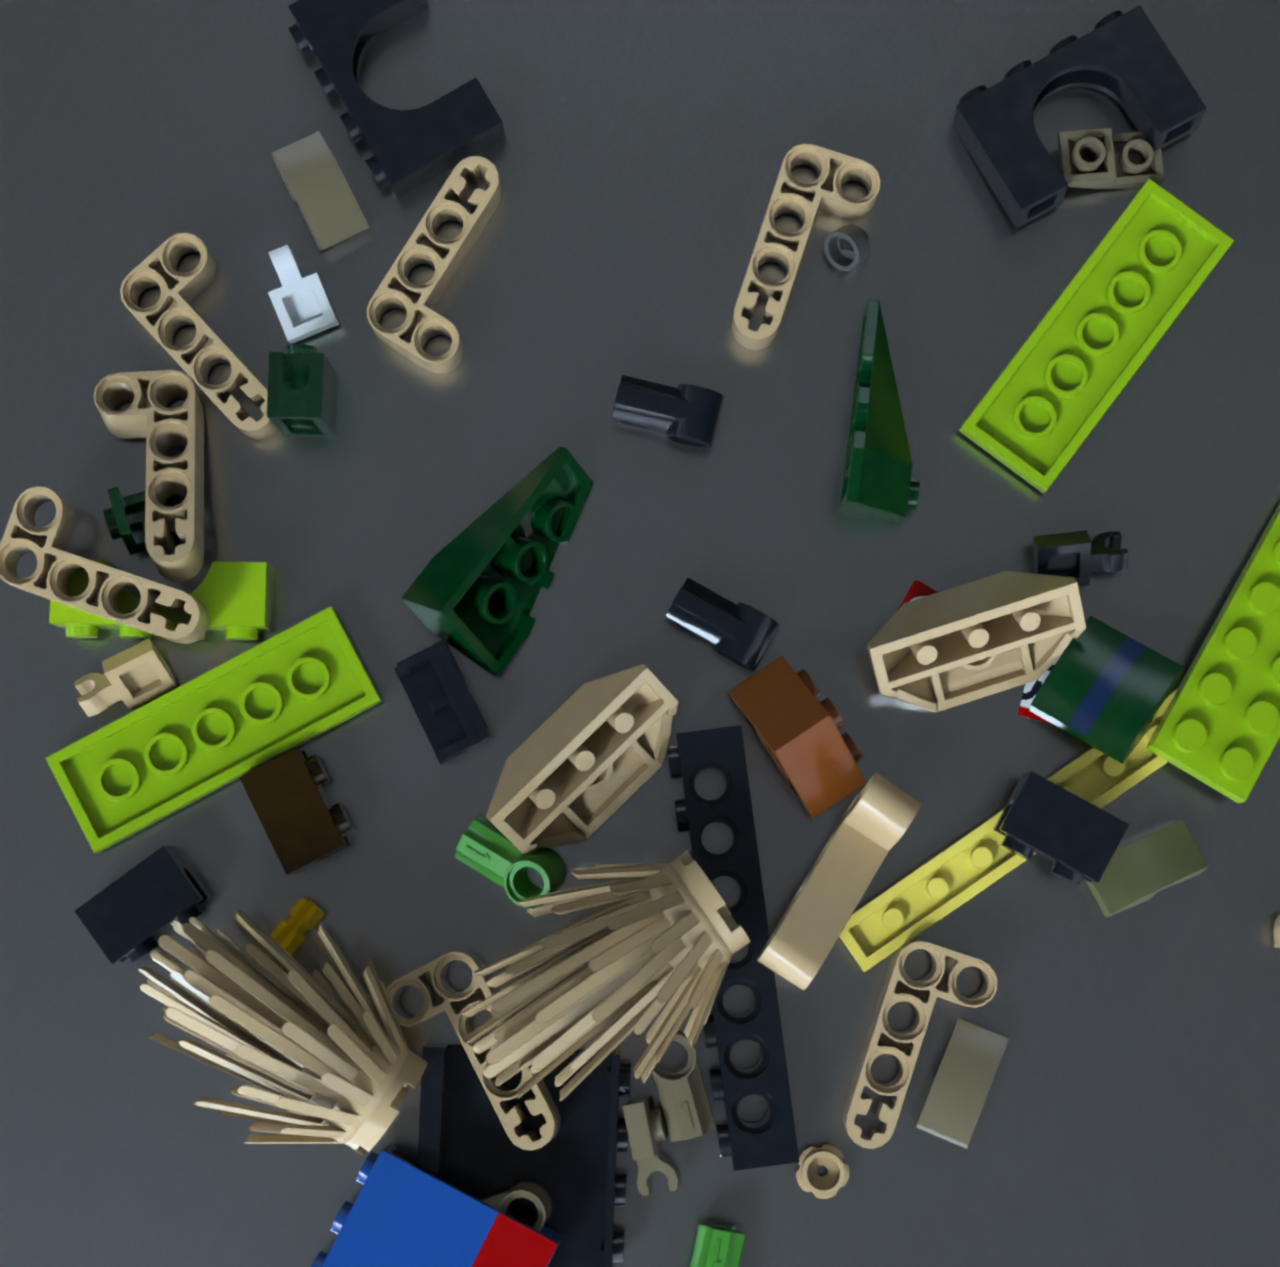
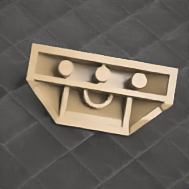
(976, 639)
(584, 761)

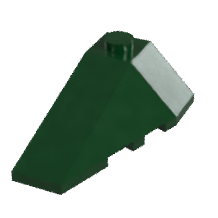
(877, 453)
(490, 575)

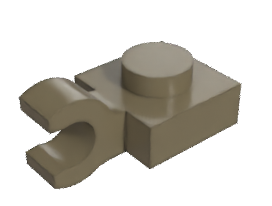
(646, 1132)

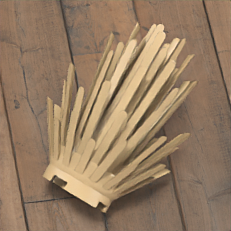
(657, 941)
(319, 1056)

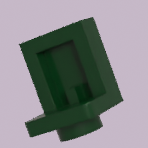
(127, 518)

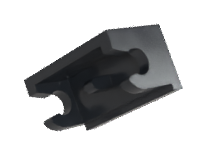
(443, 702)

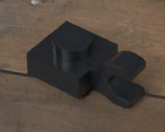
(1077, 556)

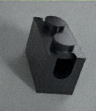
(1060, 829)
(143, 906)

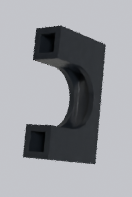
(1118, 58)
(404, 144)

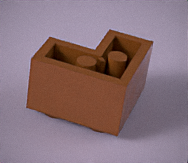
(801, 735)

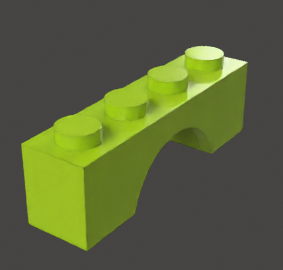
(234, 593)

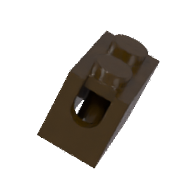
(297, 810)

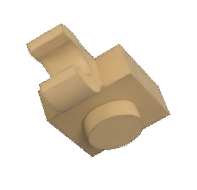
(128, 676)

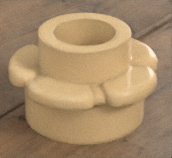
(837, 1171)

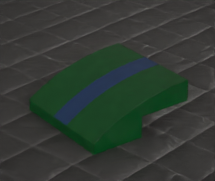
(1106, 689)

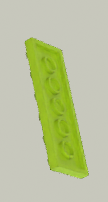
(1096, 336)
(1229, 700)
(213, 729)

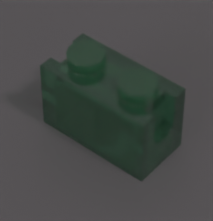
(302, 392)

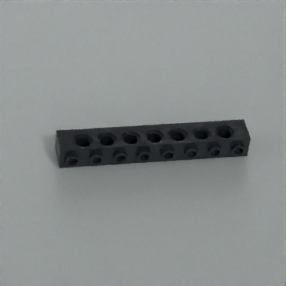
(774, 1137)

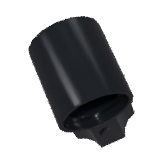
(681, 413)
(734, 629)

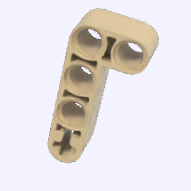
(788, 248)
(444, 257)
(206, 348)
(165, 475)
(105, 582)
(838, 880)
(442, 998)
(906, 1044)

